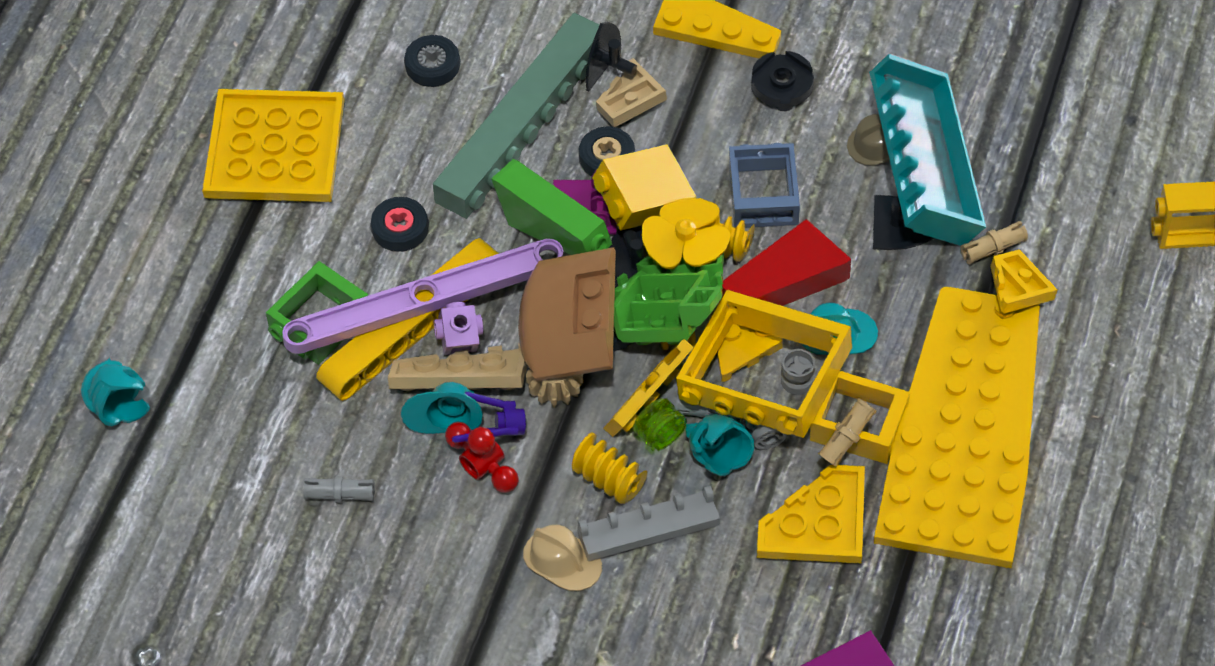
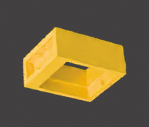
(1185, 230)
(869, 445)

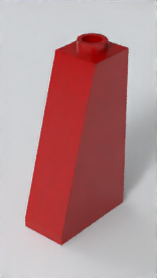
(792, 268)

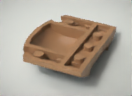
(569, 315)

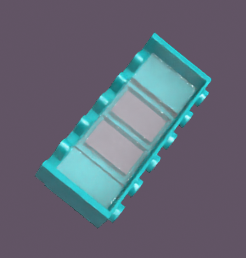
(927, 150)

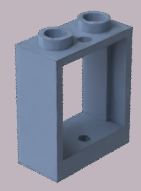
(764, 210)

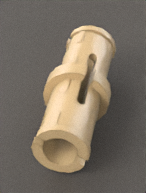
(994, 242)
(847, 432)

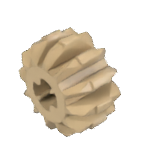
(554, 389)

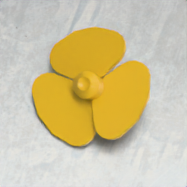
(679, 233)

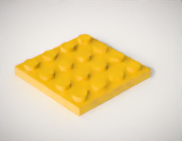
(274, 145)

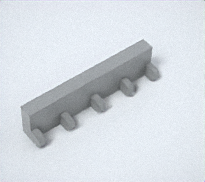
(648, 524)

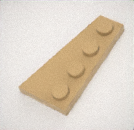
(479, 371)

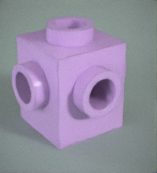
(458, 328)

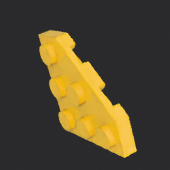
(818, 520)

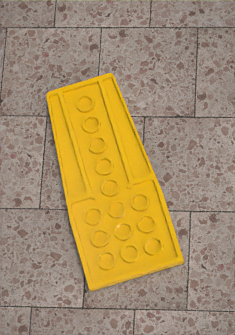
(965, 435)

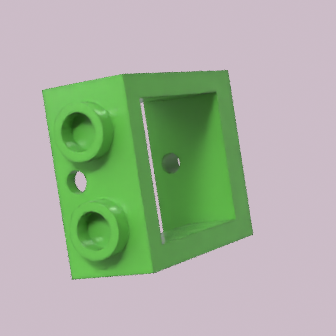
(317, 278)

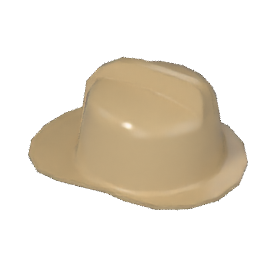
(561, 558)

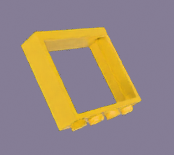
(774, 321)

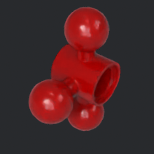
(482, 456)

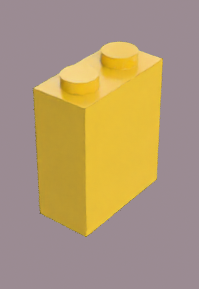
(640, 184)

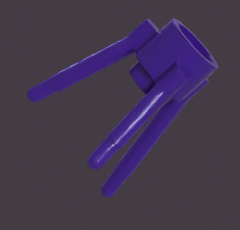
(508, 422)

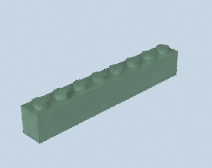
(517, 118)

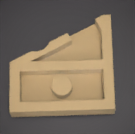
(630, 96)

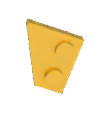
(1019, 282)
(744, 348)

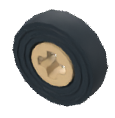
(601, 140)

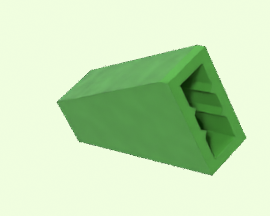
(547, 212)

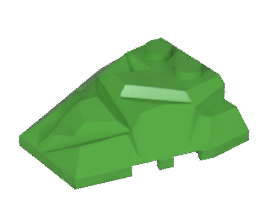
(665, 302)

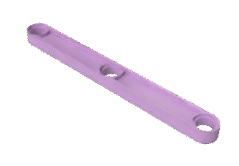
(401, 304)

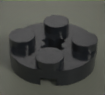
(780, 94)

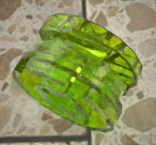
(661, 425)

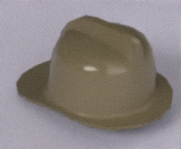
(868, 143)

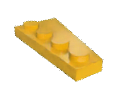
(715, 27)

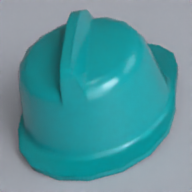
(863, 327)
(438, 409)

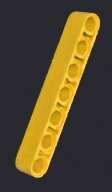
(374, 351)

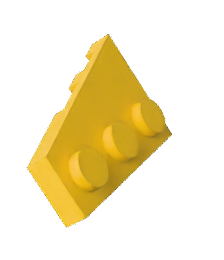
(646, 392)

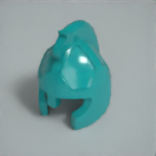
(111, 392)
(720, 443)

